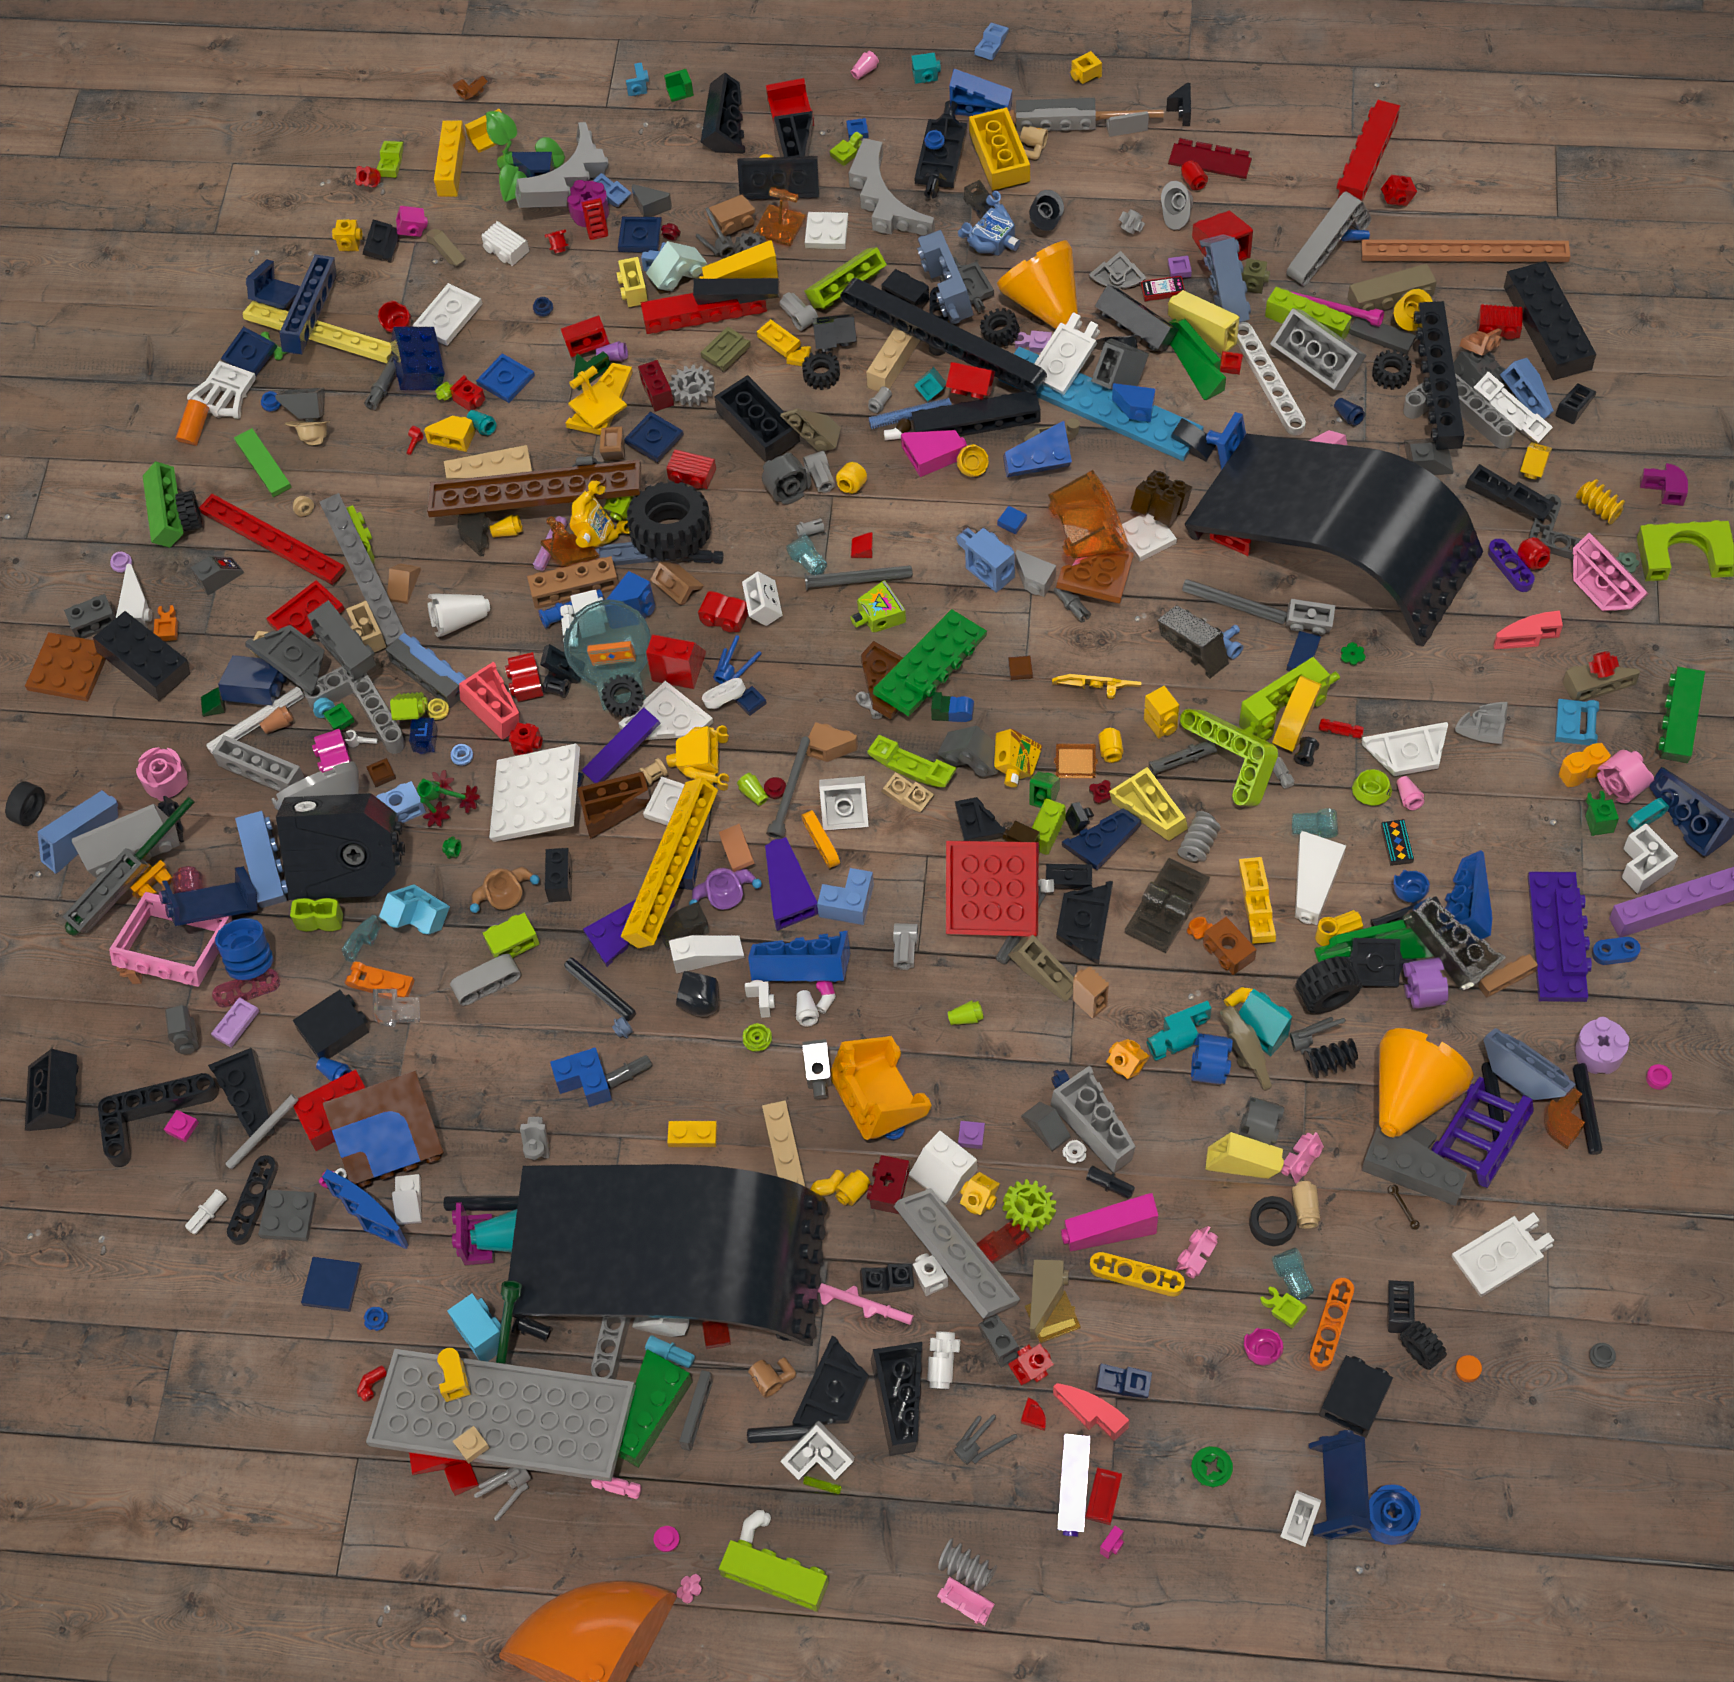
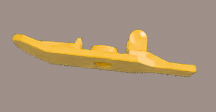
(1095, 682)

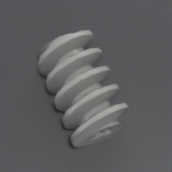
(1199, 837)
(965, 1566)

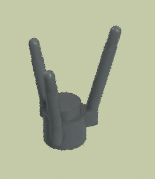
(723, 245)
(1303, 1038)
(968, 1448)

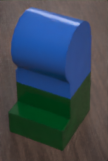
(951, 708)

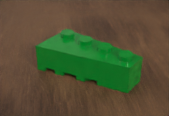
(1681, 714)
(655, 1398)

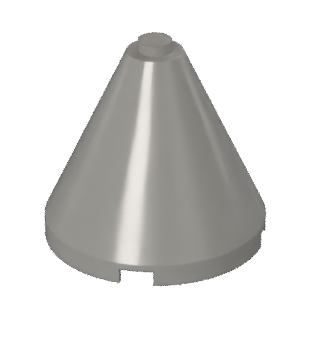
(339, 781)

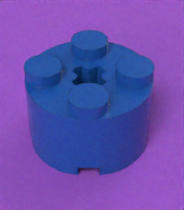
(1210, 1059)
(1403, 1505)

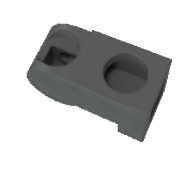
(999, 1340)

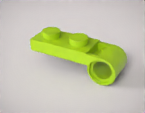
(364, 533)

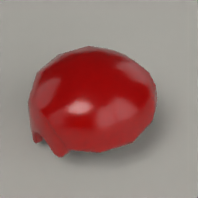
(393, 315)

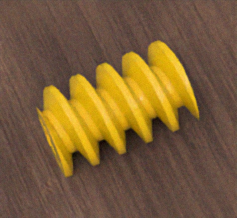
(1600, 501)

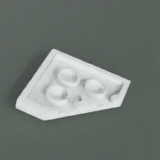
(673, 711)

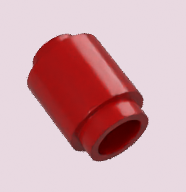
(1194, 175)

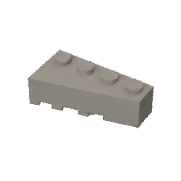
(1093, 1118)

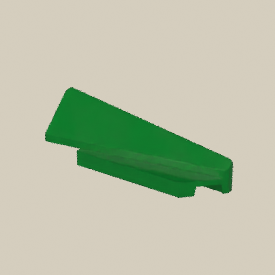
(1198, 360)
(1410, 944)

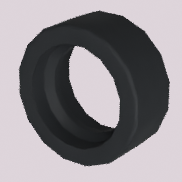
(25, 803)
(1280, 1204)

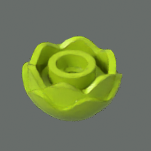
(754, 1031)

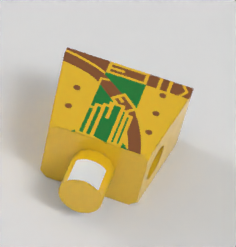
(1015, 756)

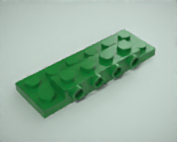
(930, 662)

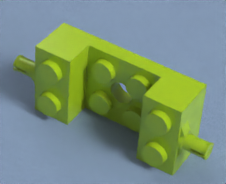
(1260, 709)

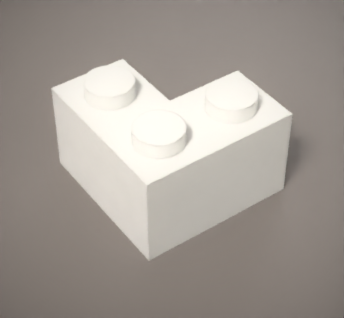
(1651, 858)
(821, 1447)

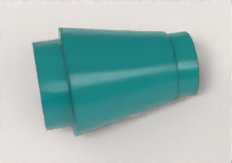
(483, 423)

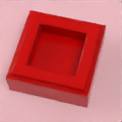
(1231, 362)

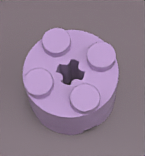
(1602, 1046)

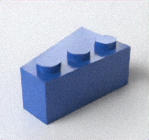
(977, 94)
(1040, 453)

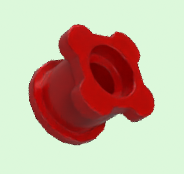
(367, 176)
(557, 241)

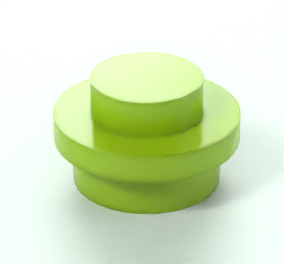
(443, 391)

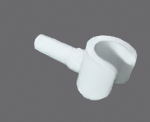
(355, 739)
(1046, 886)

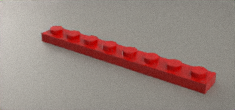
(272, 539)

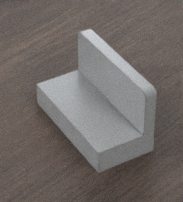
(1127, 123)

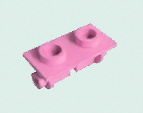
(1309, 1149)
(1190, 1258)
(966, 1601)

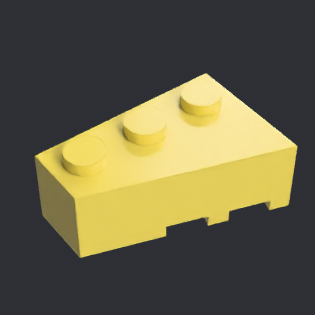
(1150, 803)

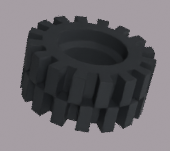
(997, 319)
(1391, 360)
(821, 379)
(188, 510)
(622, 683)
(1423, 1345)

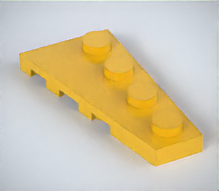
(617, 379)

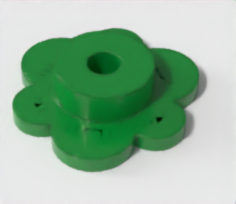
(1352, 654)

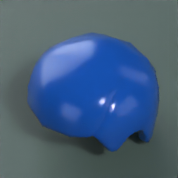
(1411, 886)

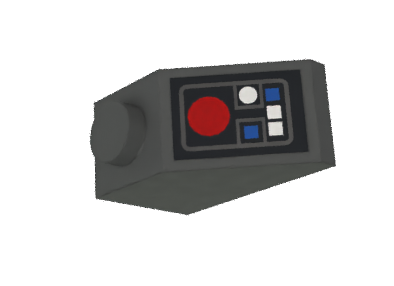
(215, 572)

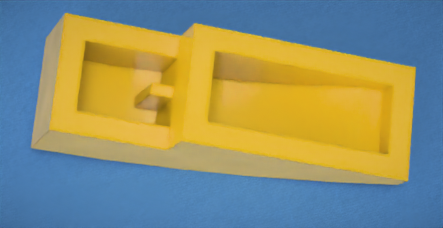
(1296, 713)

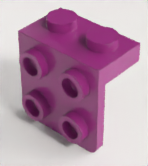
(462, 1240)

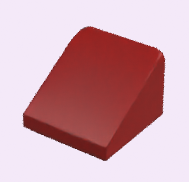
(862, 546)
(461, 1478)

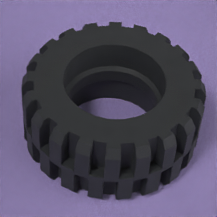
(671, 539)

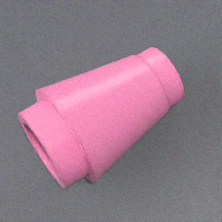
(864, 65)
(1410, 795)

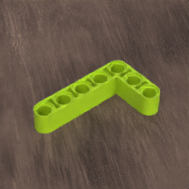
(1258, 754)

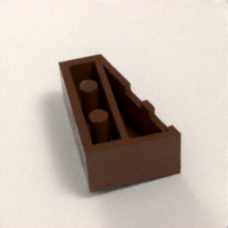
(612, 801)

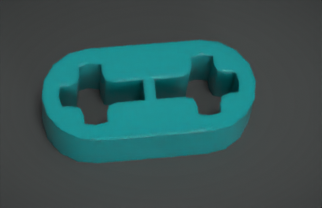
(1648, 814)

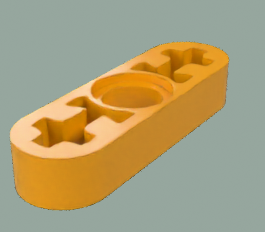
(820, 839)

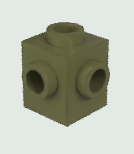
(1255, 275)

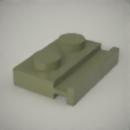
(725, 348)

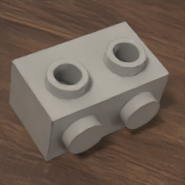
(1310, 616)

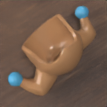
(502, 888)

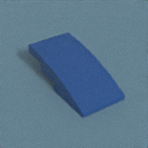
(369, 1213)

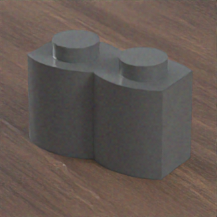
(181, 1029)

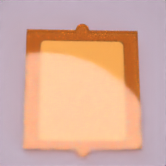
(1076, 760)

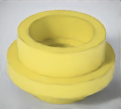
(437, 704)

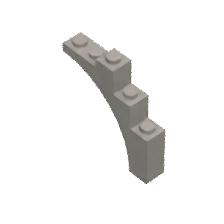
(554, 187)
(875, 196)

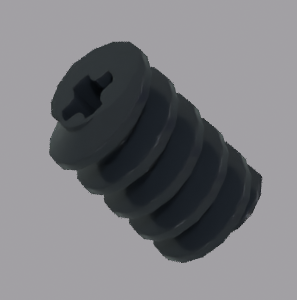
(1327, 1058)

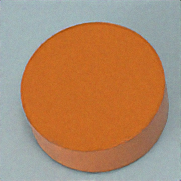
(1468, 1368)

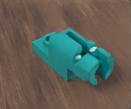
(1179, 1030)

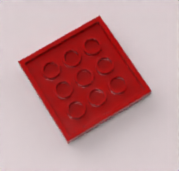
(992, 888)

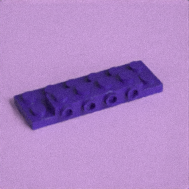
(1559, 936)

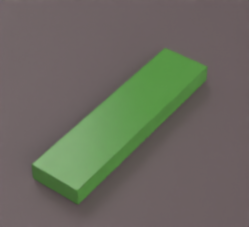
(262, 462)

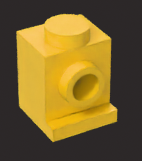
(1086, 68)

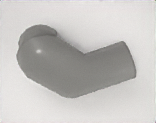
(864, 700)

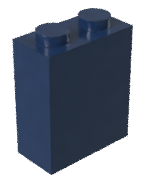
(250, 681)

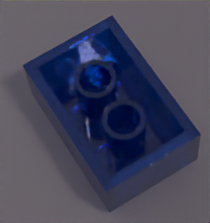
(417, 358)

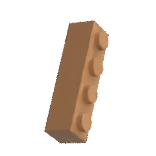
(1508, 975)

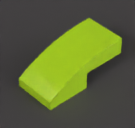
(390, 159)

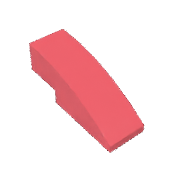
(1529, 631)
(1092, 1410)

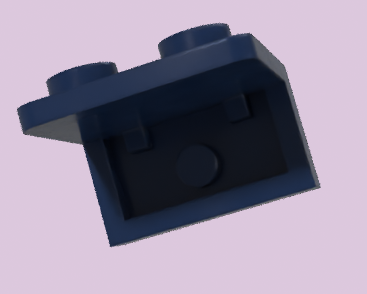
(266, 289)

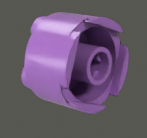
(1425, 983)

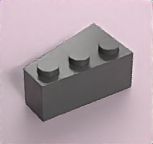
(341, 640)

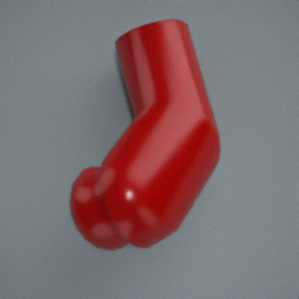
(367, 1381)

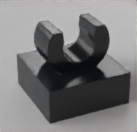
(1078, 817)

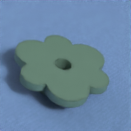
(1628, 561)

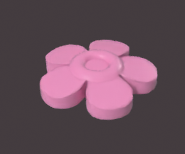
(689, 1587)

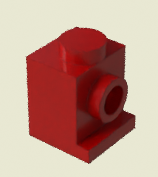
(467, 394)

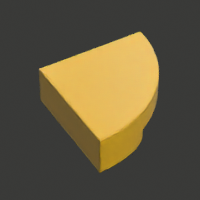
(797, 357)

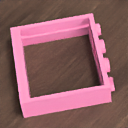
(156, 966)

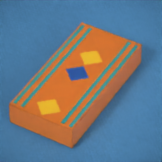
(611, 653)

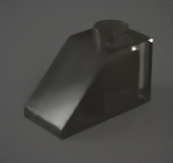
(684, 923)

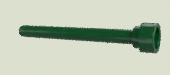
(510, 1293)

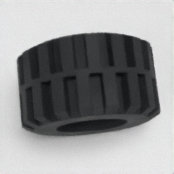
(1328, 985)

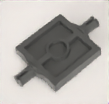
(975, 283)

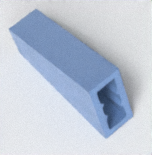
(56, 838)

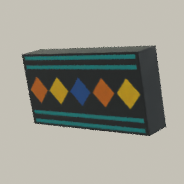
(1397, 842)

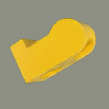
(455, 1375)

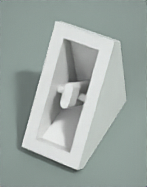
(1301, 1518)

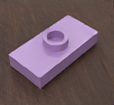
(235, 1022)

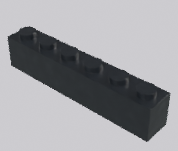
(980, 415)

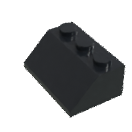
(51, 1091)

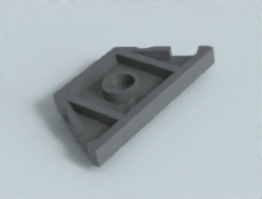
(291, 655)

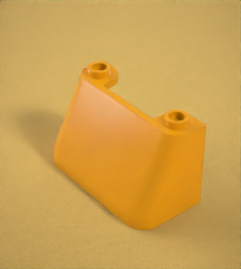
(874, 1088)

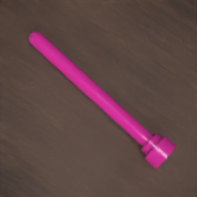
(1374, 316)

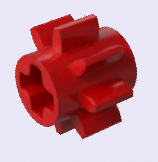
(1603, 664)

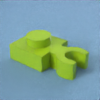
(1285, 1308)

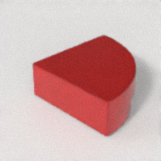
(1033, 1415)

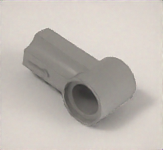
(798, 311)
(818, 468)
(905, 938)

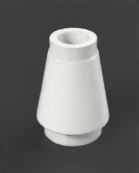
(806, 1009)

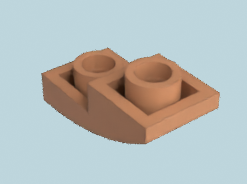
(736, 847)

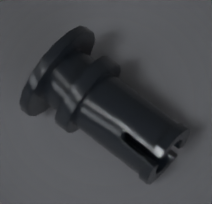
(531, 1327)

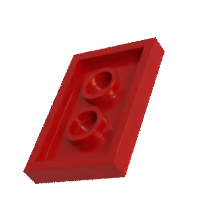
(297, 609)

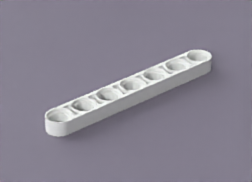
(1270, 386)

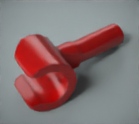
(416, 435)

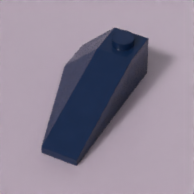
(1699, 817)

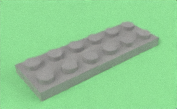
(957, 1253)

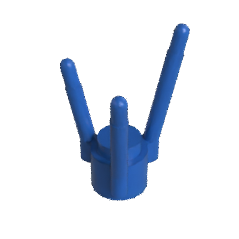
(725, 670)

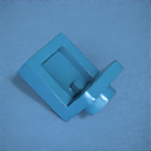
(638, 85)

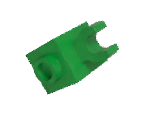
(1601, 815)

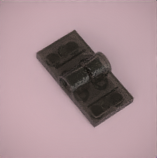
(1166, 905)

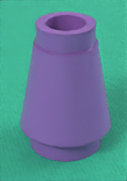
(616, 351)

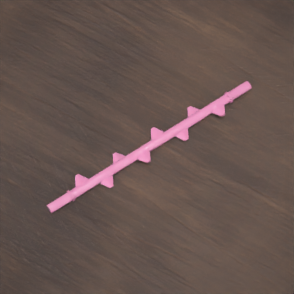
(869, 1307)

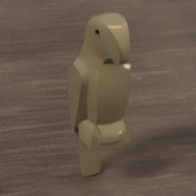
(1246, 1045)

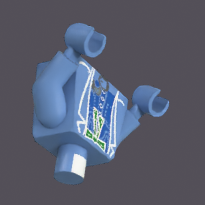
(993, 231)

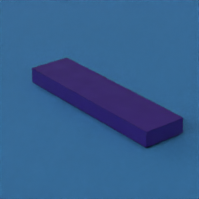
(621, 746)

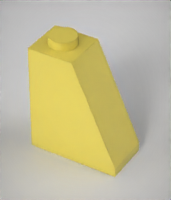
(1244, 1157)

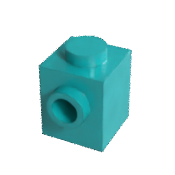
(925, 68)

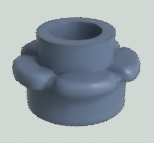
(622, 1027)

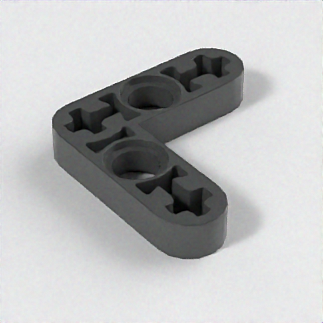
(1549, 536)

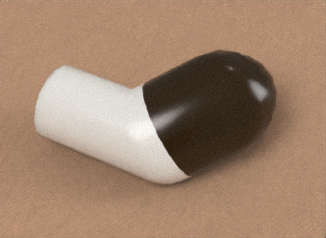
(903, 426)

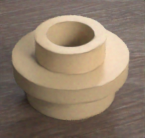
(303, 506)

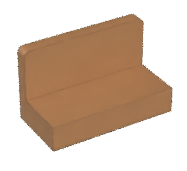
(675, 581)

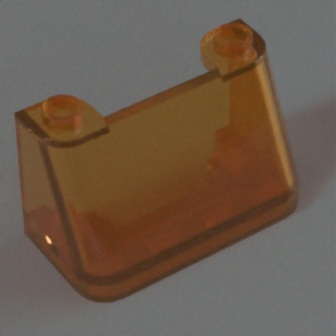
(1088, 518)

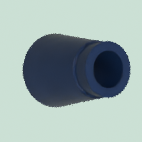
(1349, 411)

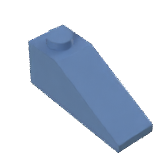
(1528, 387)

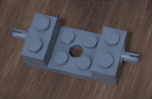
(939, 261)

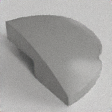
(1118, 273)
(1485, 724)

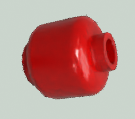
(1534, 553)

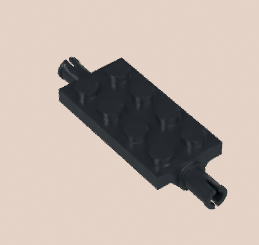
(941, 165)

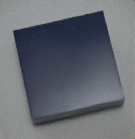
(751, 701)

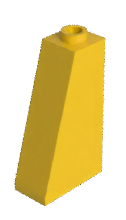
(750, 263)

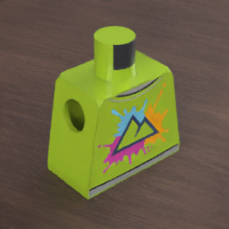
(879, 609)

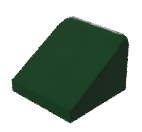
(212, 703)

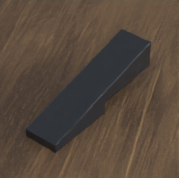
(743, 289)
(1515, 496)

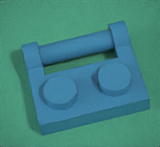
(1569, 718)

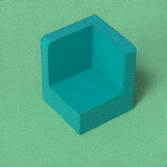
(930, 384)

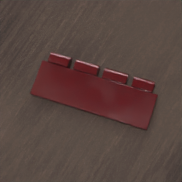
(1217, 161)

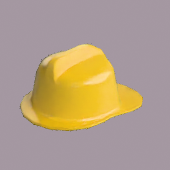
(1407, 305)

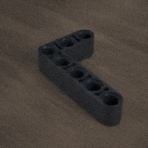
(147, 1107)

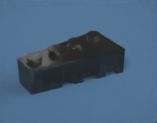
(1461, 952)

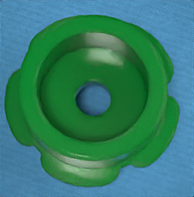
(452, 847)

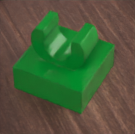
(339, 717)

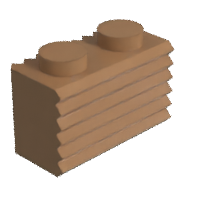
(1090, 991)

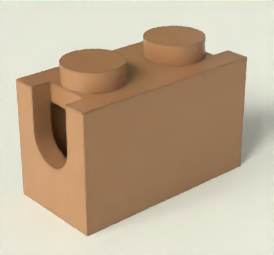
(732, 215)

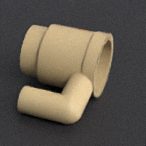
(1034, 137)

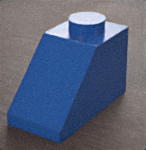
(1134, 401)

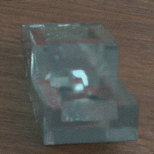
(363, 934)

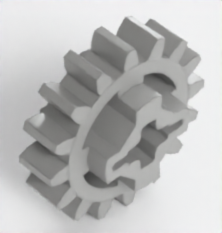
(692, 385)

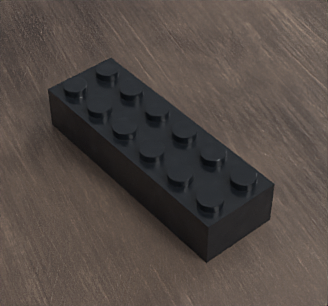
(1550, 320)

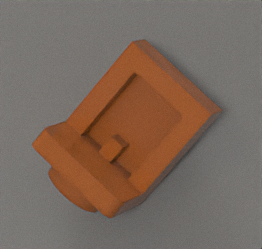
(467, 91)

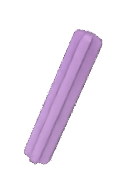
(543, 556)

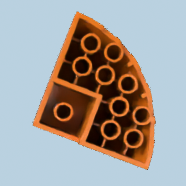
(590, 1632)

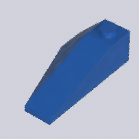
(1471, 896)

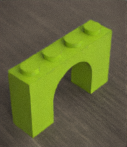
(1711, 537)

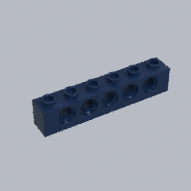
(308, 304)

